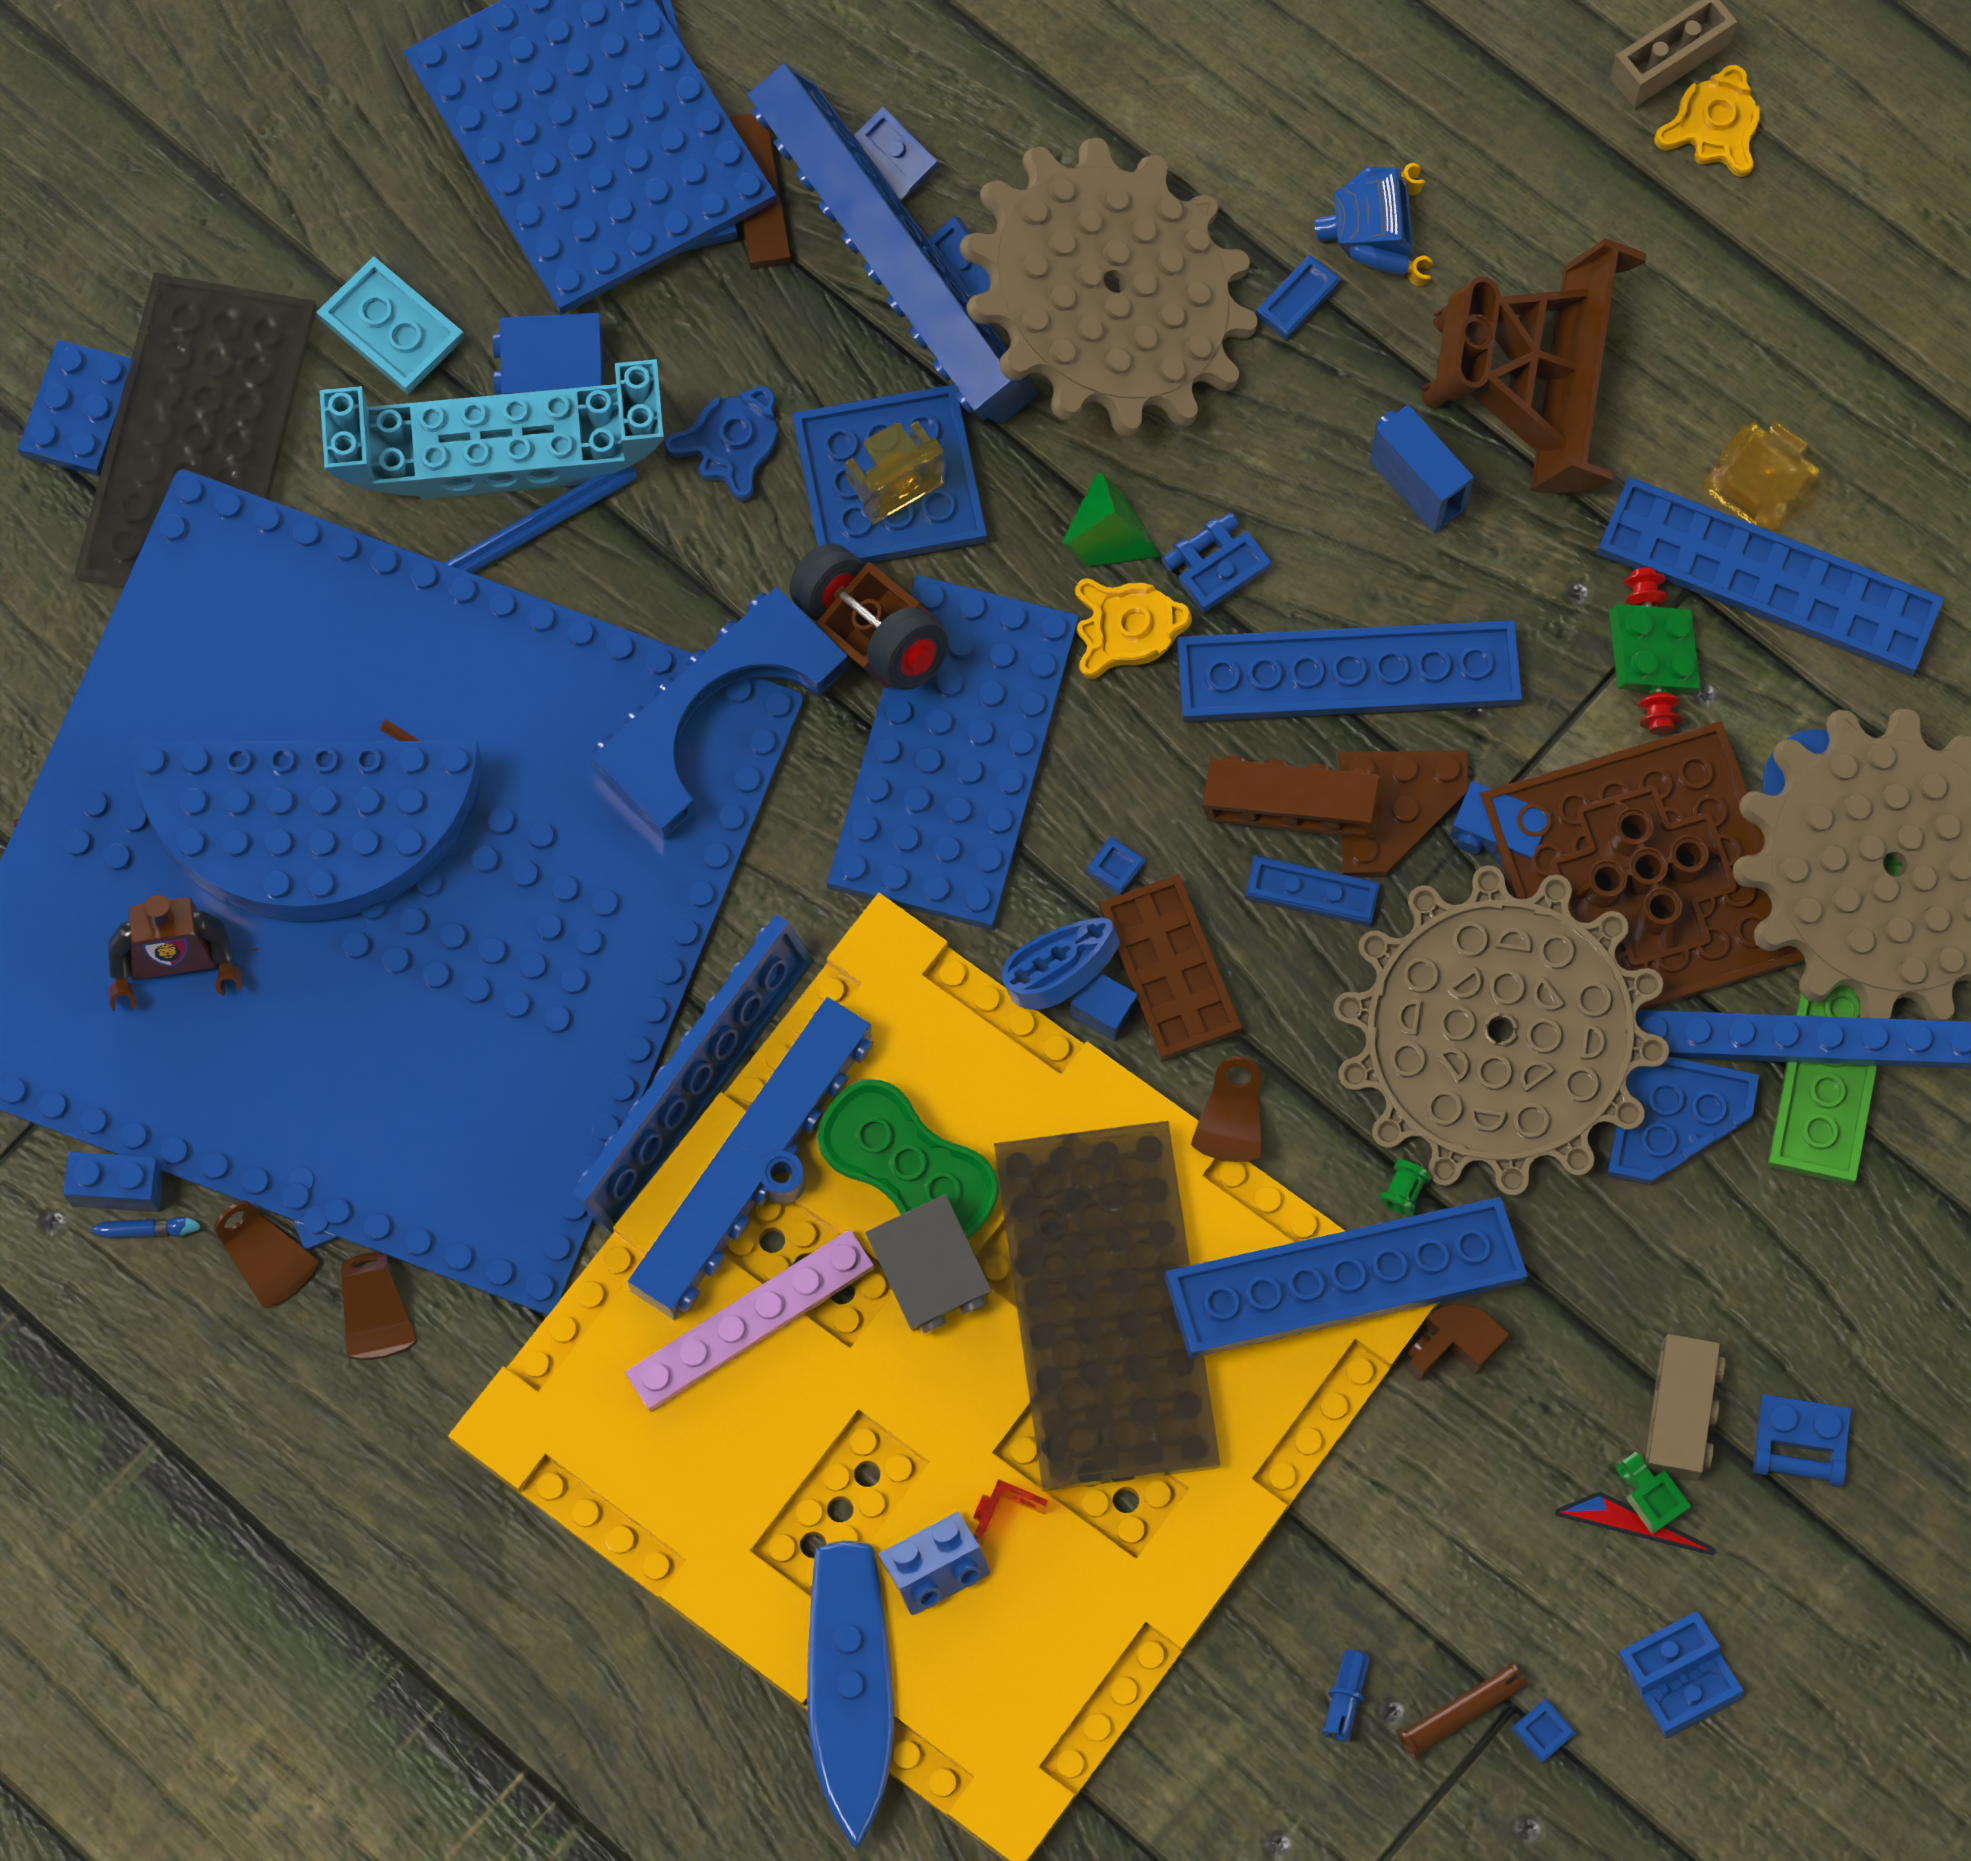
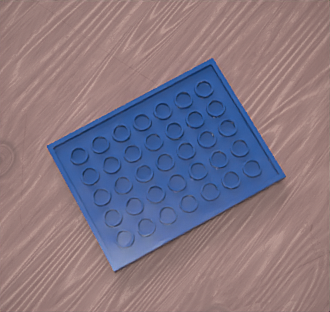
(589, 136)

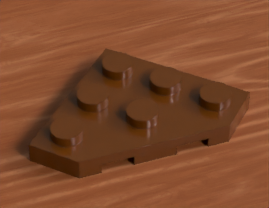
(1416, 796)

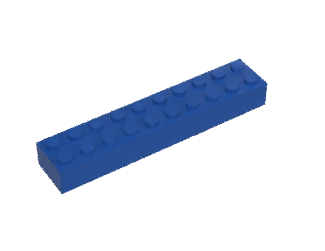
(889, 242)

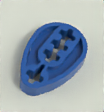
(1059, 963)

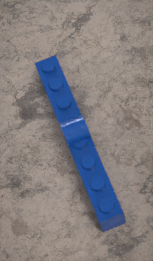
(750, 1158)

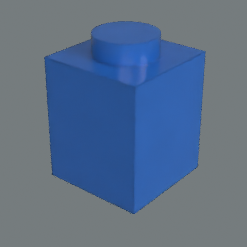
(1103, 1005)

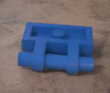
(1222, 572)

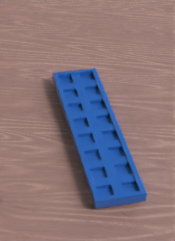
(1771, 576)

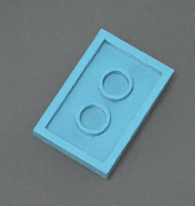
(390, 325)

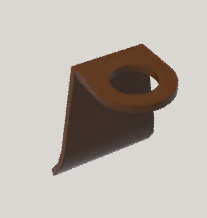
(1231, 1117)
(264, 1255)
(373, 1310)

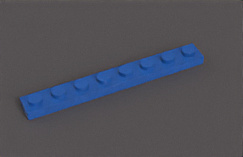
(1811, 1038)

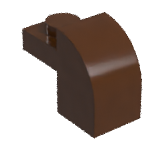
(1460, 1330)

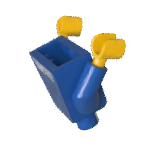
(1375, 221)

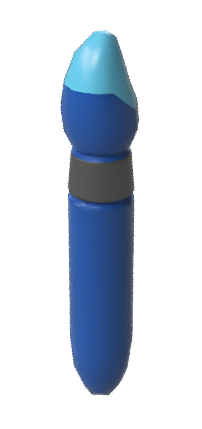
(146, 1228)

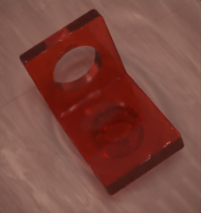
(989, 1506)

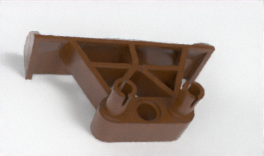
(1571, 370)

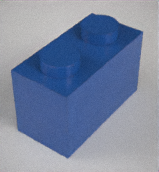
(1475, 832)
(113, 1182)

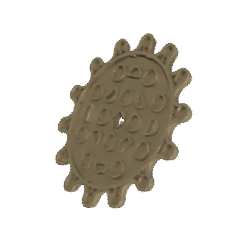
(1063, 320)
(1828, 870)
(1512, 964)

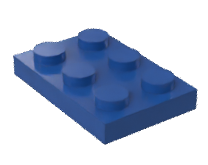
(75, 408)

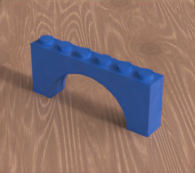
(766, 642)

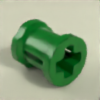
(1405, 1188)

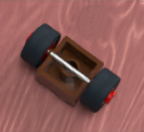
(869, 617)

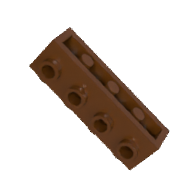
(1293, 796)

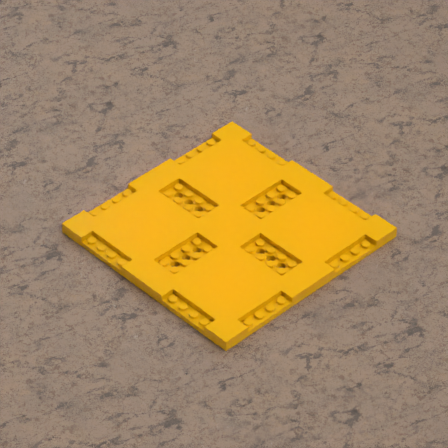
(707, 1498)

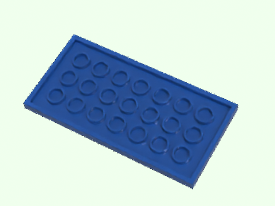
(956, 759)

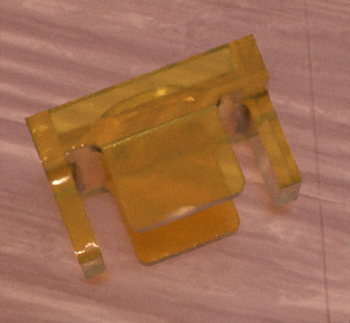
(902, 473)
(1761, 474)

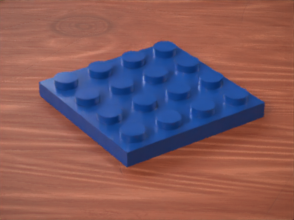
(934, 522)

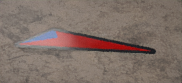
(1614, 1515)

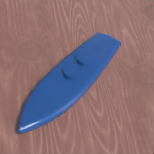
(849, 1685)

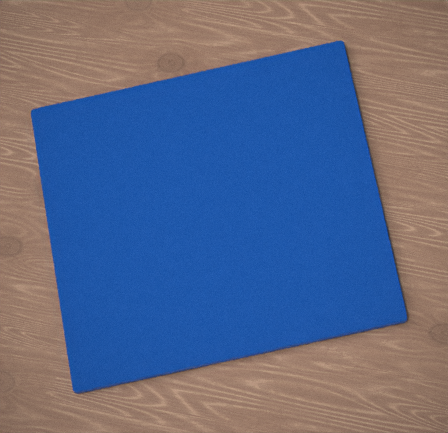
(438, 1049)

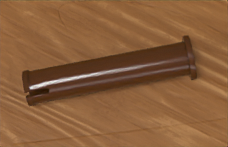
(1460, 1711)

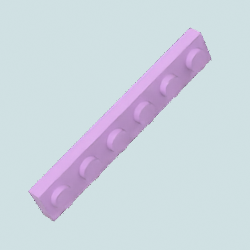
(749, 1320)

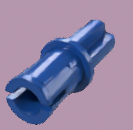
(1346, 1695)

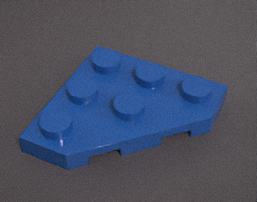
(1684, 1113)

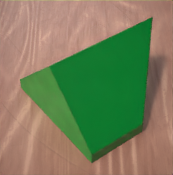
(1107, 528)

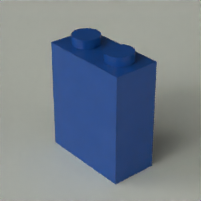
(548, 353)
(1420, 468)

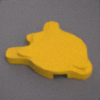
(1716, 120)
(1127, 625)

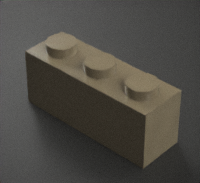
(1672, 50)
(1684, 1407)

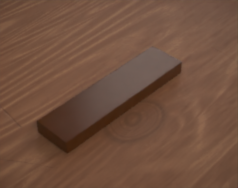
(765, 229)

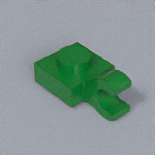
(1654, 1498)

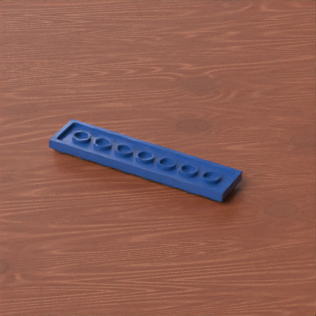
(1348, 671)
(694, 1072)
(1345, 1277)

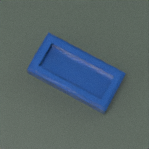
(1298, 297)

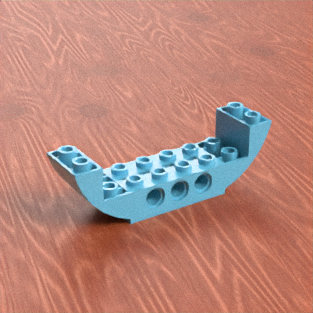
(493, 439)

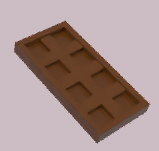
(1171, 968)

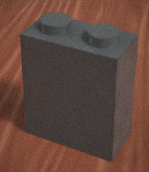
(929, 1264)

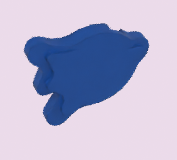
(732, 439)

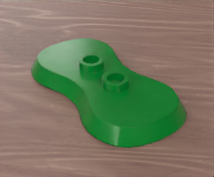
(881, 1141)

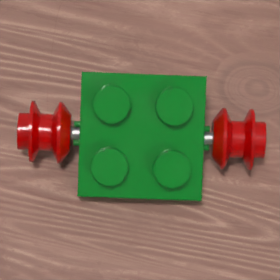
(1654, 650)

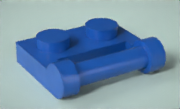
(1805, 1427)

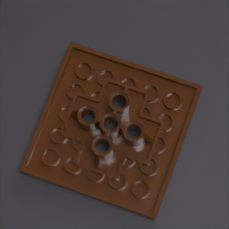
(1681, 798)

